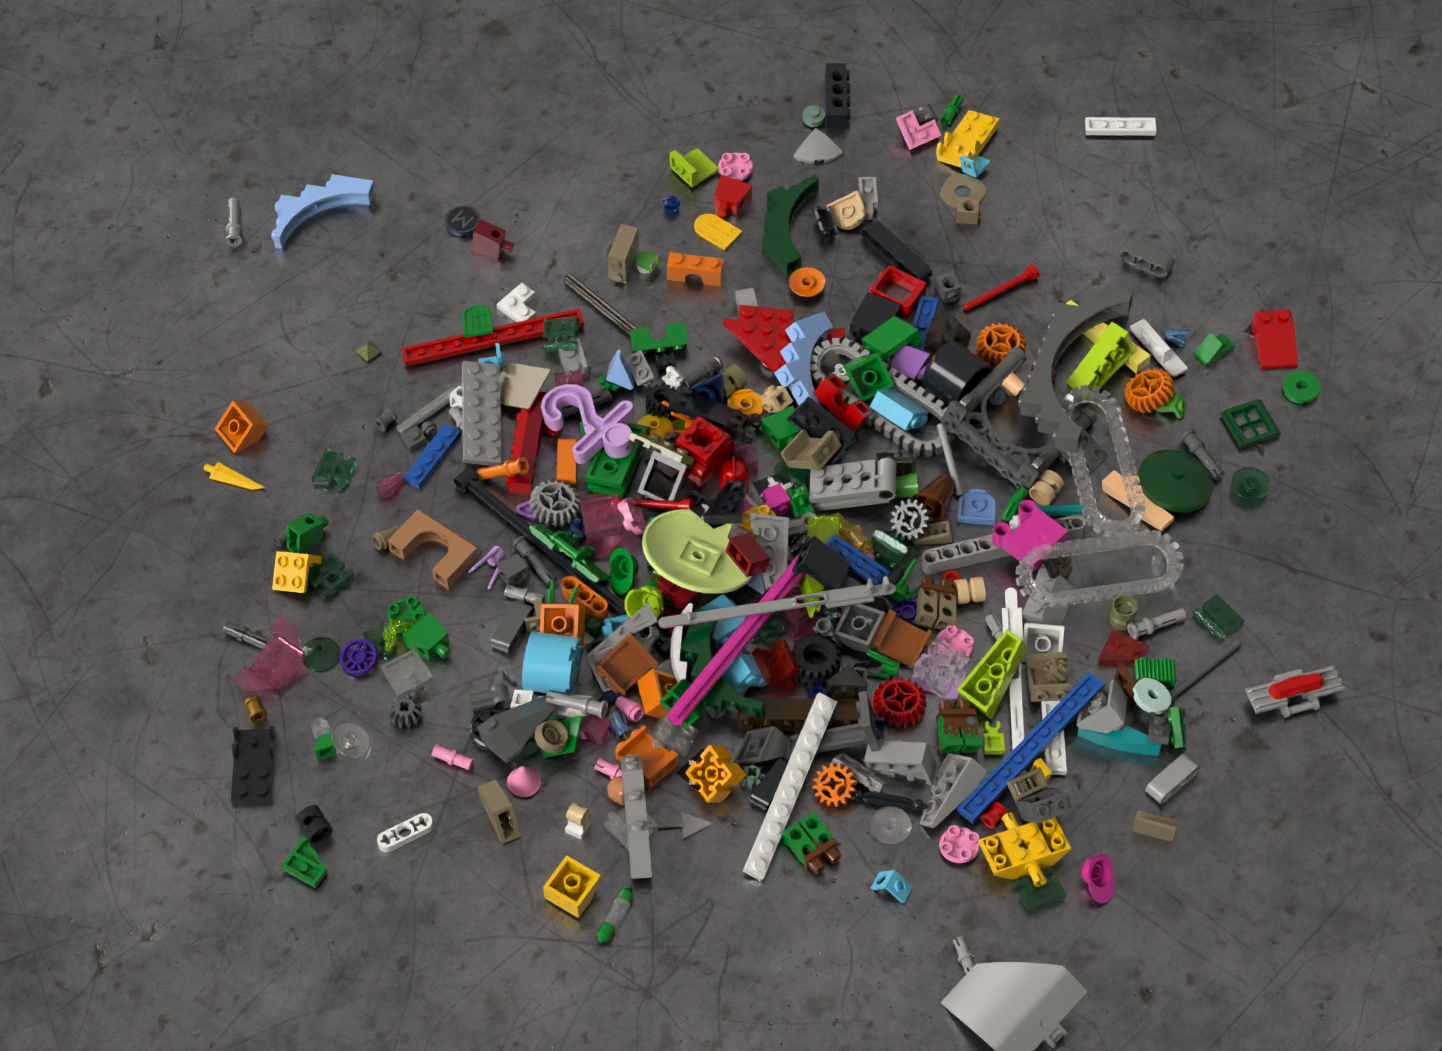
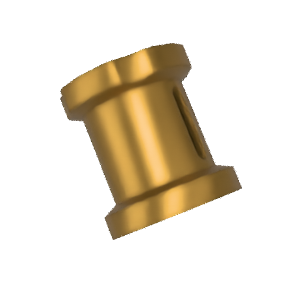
(255, 708)

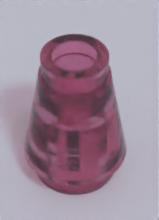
(387, 486)

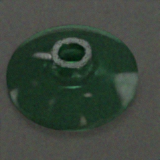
(1250, 477)
(322, 660)

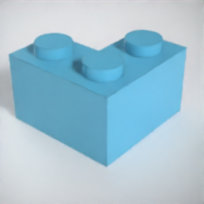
(743, 674)

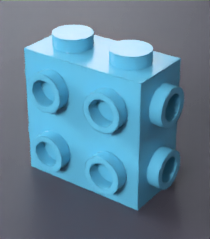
(726, 627)

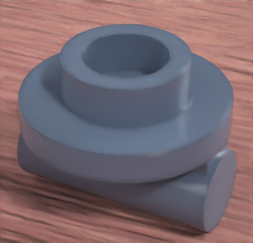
(997, 396)

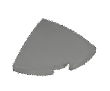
(817, 148)

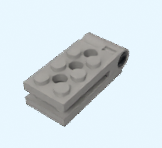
(853, 484)

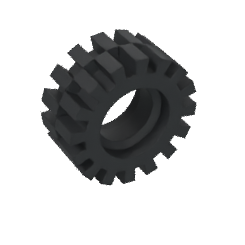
(659, 393)

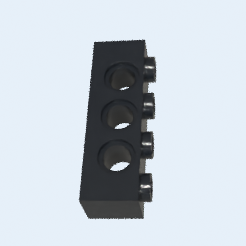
(836, 94)

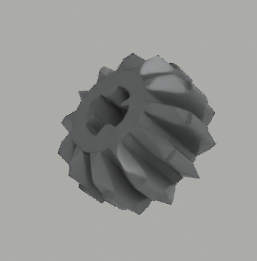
(405, 711)

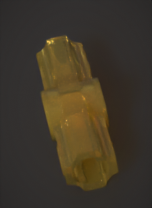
(854, 535)

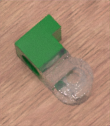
(322, 734)

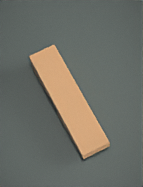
(1153, 515)

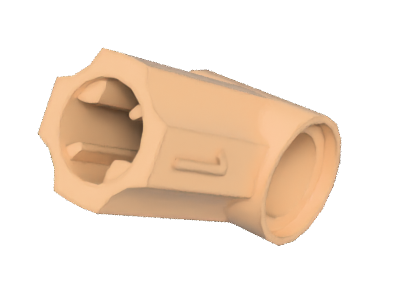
(1013, 385)

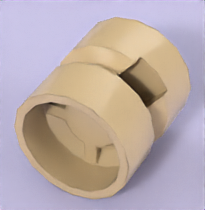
(1046, 487)
(970, 590)

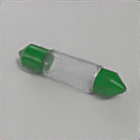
(615, 914)

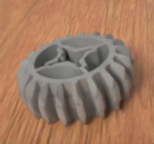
(565, 502)

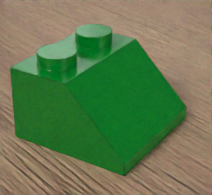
(868, 375)

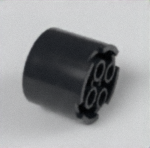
(954, 372)

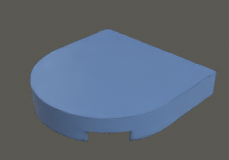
(976, 508)

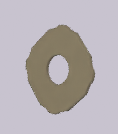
(952, 183)

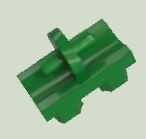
(800, 501)

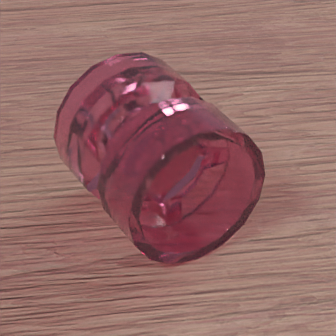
(573, 377)

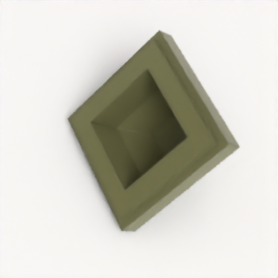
(368, 351)

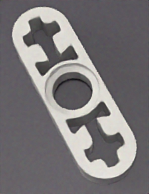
(408, 824)

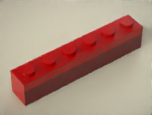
(527, 445)

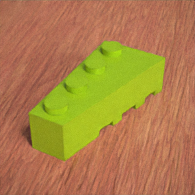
(1103, 359)
(993, 674)

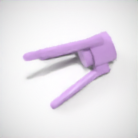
(494, 557)

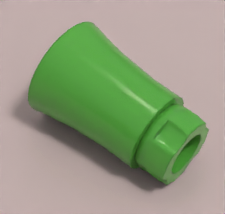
(906, 486)

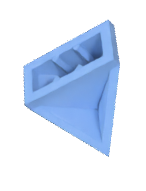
(620, 372)

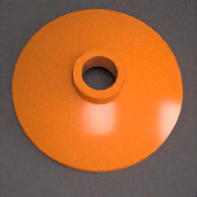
(807, 276)

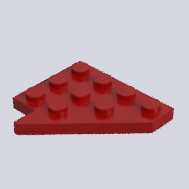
(763, 332)

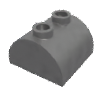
(859, 626)

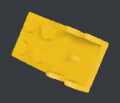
(967, 138)

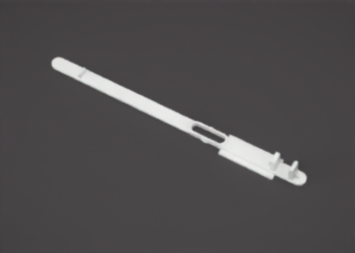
(1013, 622)

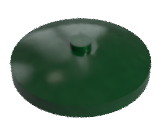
(1175, 480)

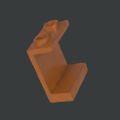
(901, 640)

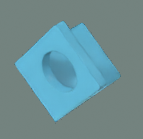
(977, 165)
(499, 359)
(894, 884)

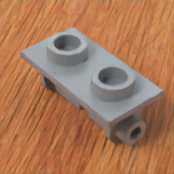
(640, 369)

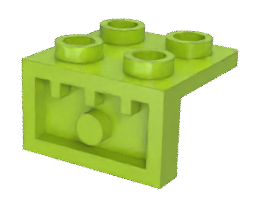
(693, 166)

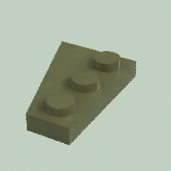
(665, 447)

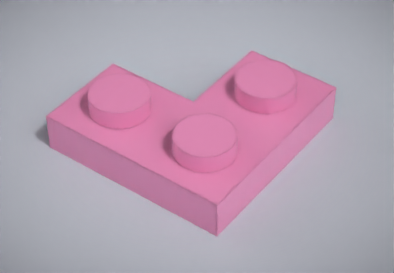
(915, 134)

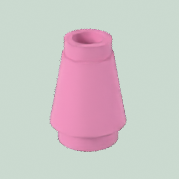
(632, 709)

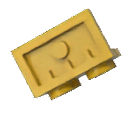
(292, 571)

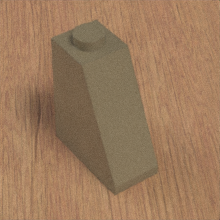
(499, 811)

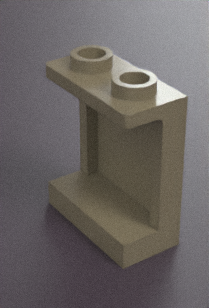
(810, 452)
(1039, 686)

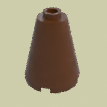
(936, 497)

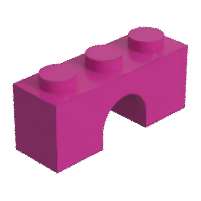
(775, 499)

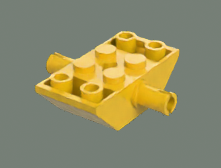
(1025, 849)

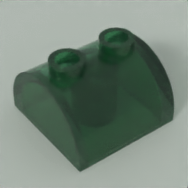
(893, 548)

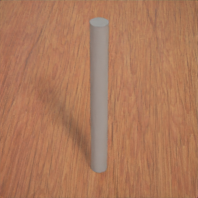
(949, 458)

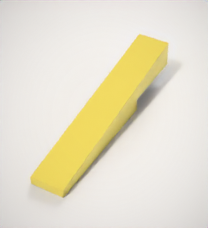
(1136, 362)

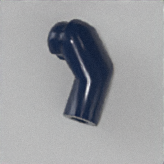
(576, 527)
(609, 697)

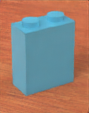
(899, 409)

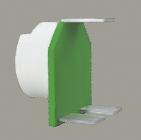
(646, 261)

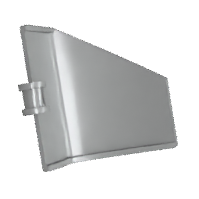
(1015, 1003)

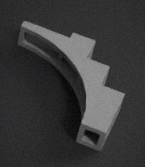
(636, 817)

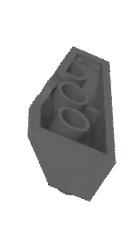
(511, 729)

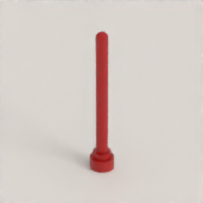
(1030, 273)
(687, 503)

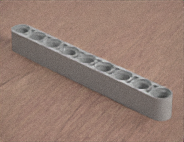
(977, 554)

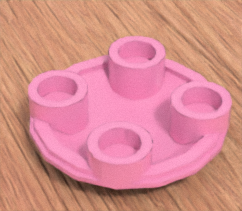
(735, 166)
(958, 639)
(959, 844)

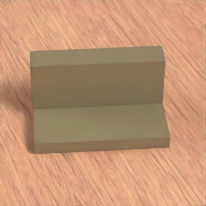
(1155, 826)

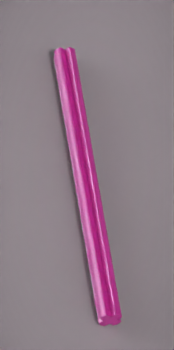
(731, 649)

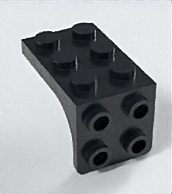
(817, 422)

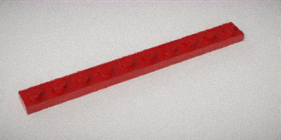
(501, 334)

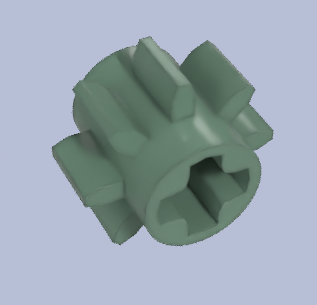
(753, 776)

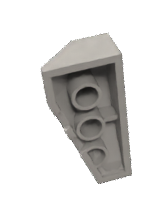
(956, 781)

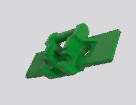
(566, 543)

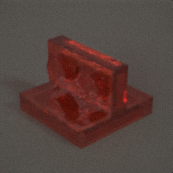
(777, 665)

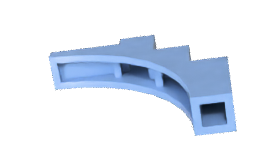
(314, 199)
(798, 353)

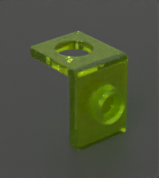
(390, 631)

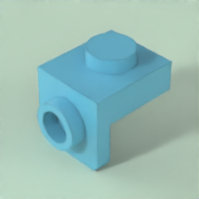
(612, 624)

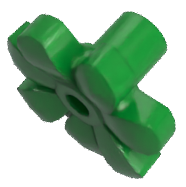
(607, 384)

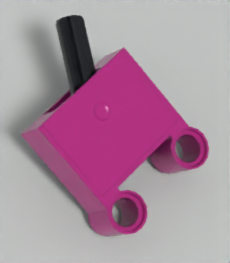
(1034, 531)

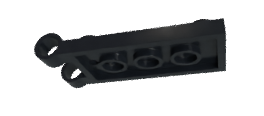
(720, 415)

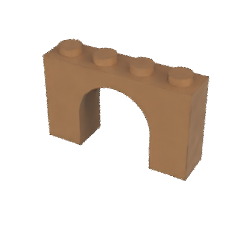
(423, 528)

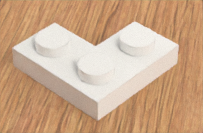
(515, 304)

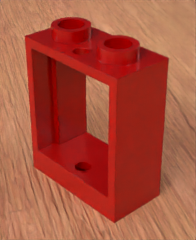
(904, 280)

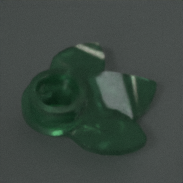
(771, 629)
(376, 639)

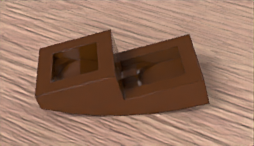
(1126, 681)

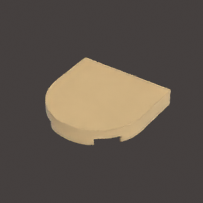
(848, 211)

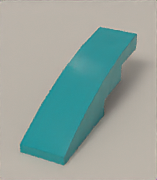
(1126, 740)

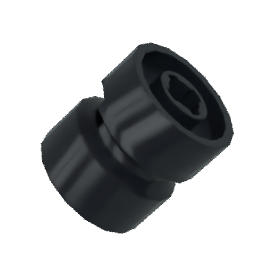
(314, 824)

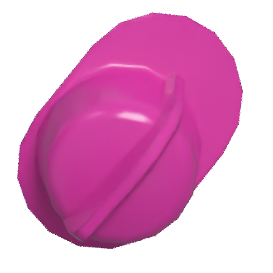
(1099, 876)

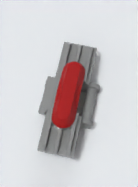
(1295, 683)

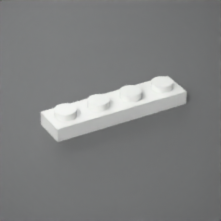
(1120, 126)
(1055, 752)

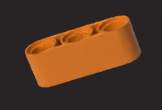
(565, 462)
(593, 600)

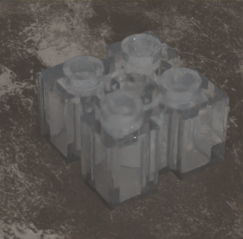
(941, 666)

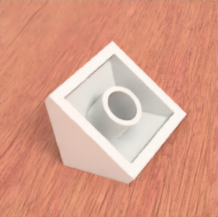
(1042, 638)

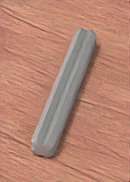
(425, 412)

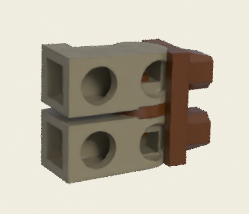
(936, 604)

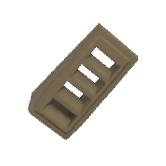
(940, 538)
(1038, 779)

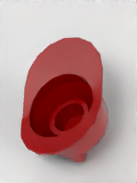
(733, 470)

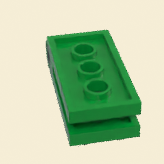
(614, 475)

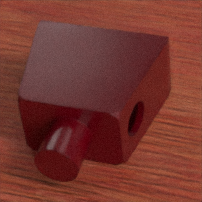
(490, 240)

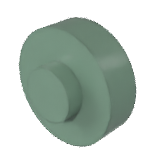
(813, 116)

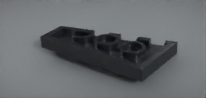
(728, 504)

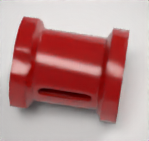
(993, 815)

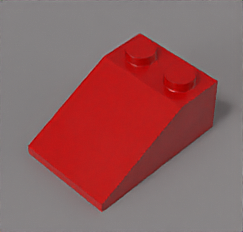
(1275, 339)

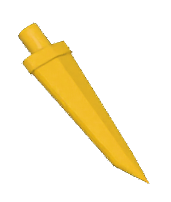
(224, 474)

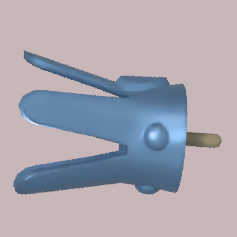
(1175, 336)
(623, 730)

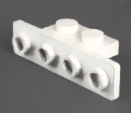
(1158, 348)

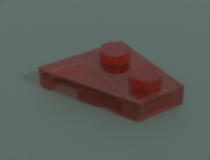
(1122, 649)

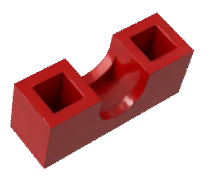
(830, 394)

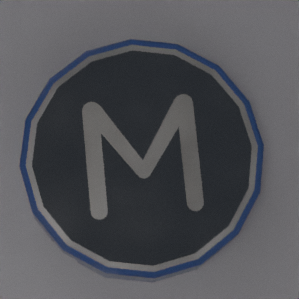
(462, 220)

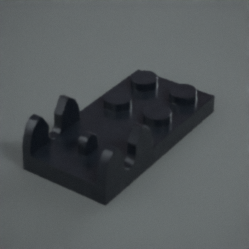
(253, 766)

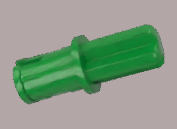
(951, 110)
(1014, 502)

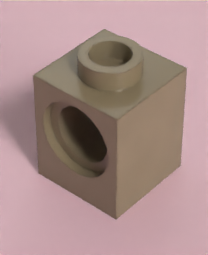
(968, 211)

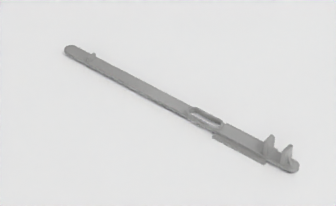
(832, 599)

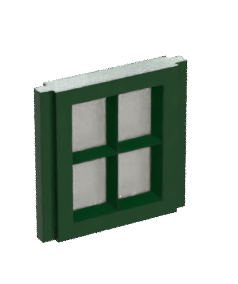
(1250, 423)

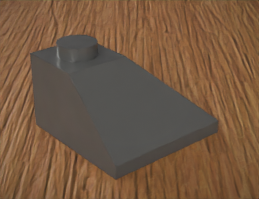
(762, 745)

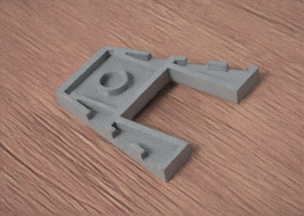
(639, 621)

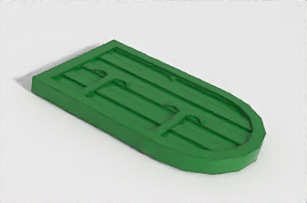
(477, 321)

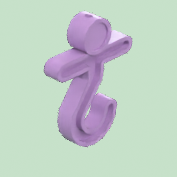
(600, 432)

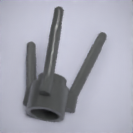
(826, 628)

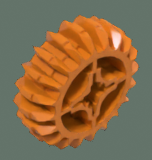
(1001, 338)
(1149, 390)

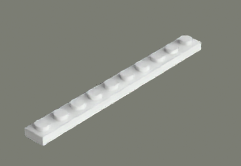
(789, 787)

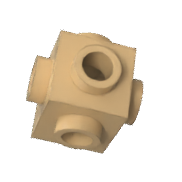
(775, 399)

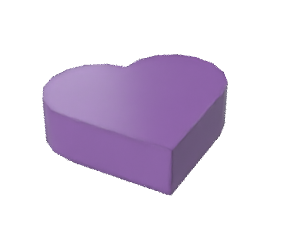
(523, 510)

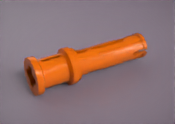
(509, 468)

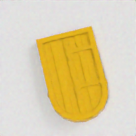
(716, 230)

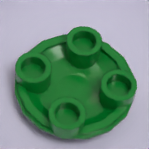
(406, 610)

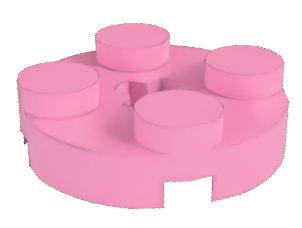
(634, 518)

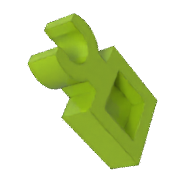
(993, 740)

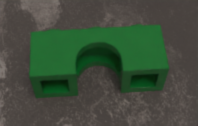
(675, 336)

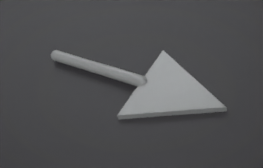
(689, 824)

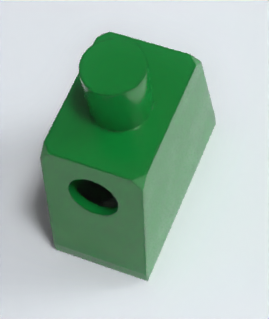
(778, 429)
(305, 533)
(428, 638)
(674, 694)

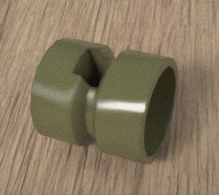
(733, 379)
(1123, 612)

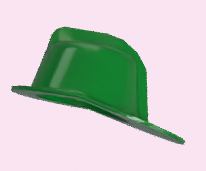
(622, 570)

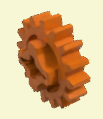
(826, 785)

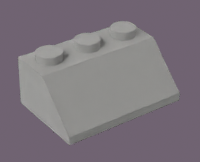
(1047, 615)
(1105, 710)

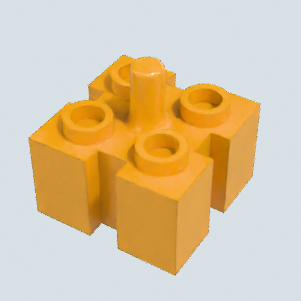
(715, 773)

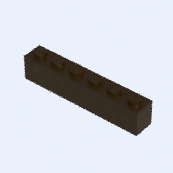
(792, 714)

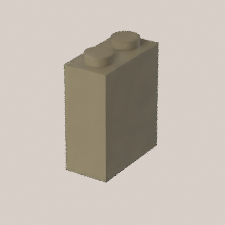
(622, 253)

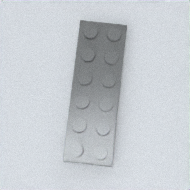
(481, 413)

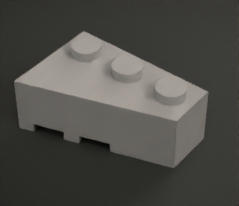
(902, 758)

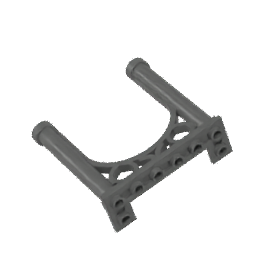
(958, 416)

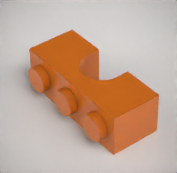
(708, 268)

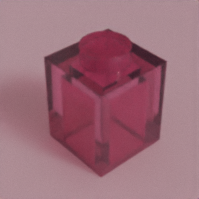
(595, 730)

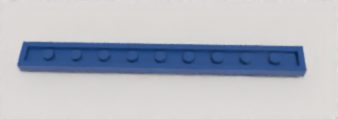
(1030, 747)

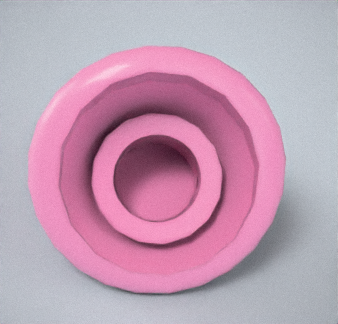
(523, 782)

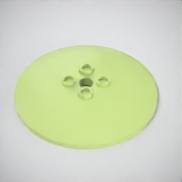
(675, 540)

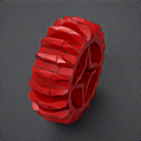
(907, 694)

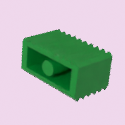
(1160, 669)

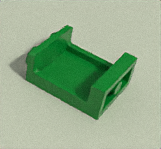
(891, 338)

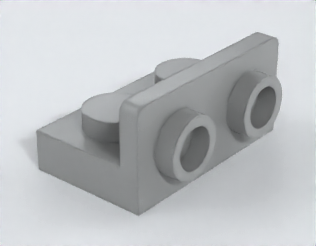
(575, 360)

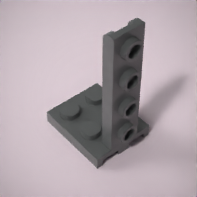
(850, 735)

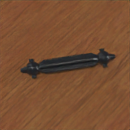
(889, 800)

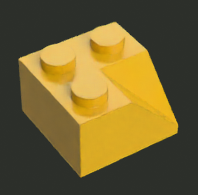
(571, 886)

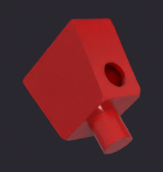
(731, 196)

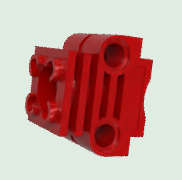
(707, 446)

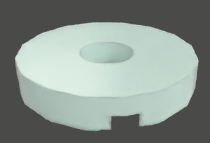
(1157, 690)

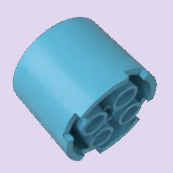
(551, 663)

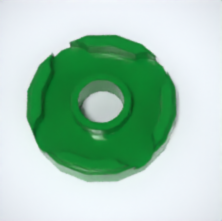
(1304, 379)

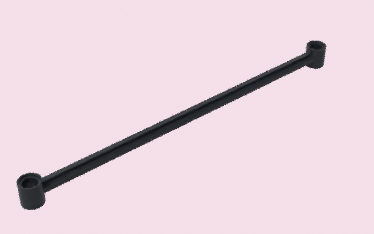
(469, 480)

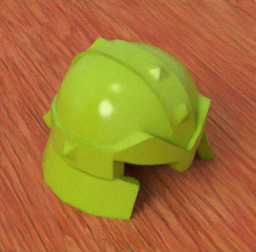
(638, 598)

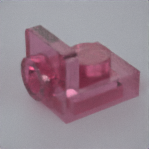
(748, 454)

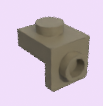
(533, 623)

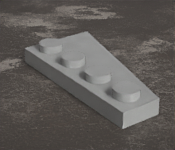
(773, 538)

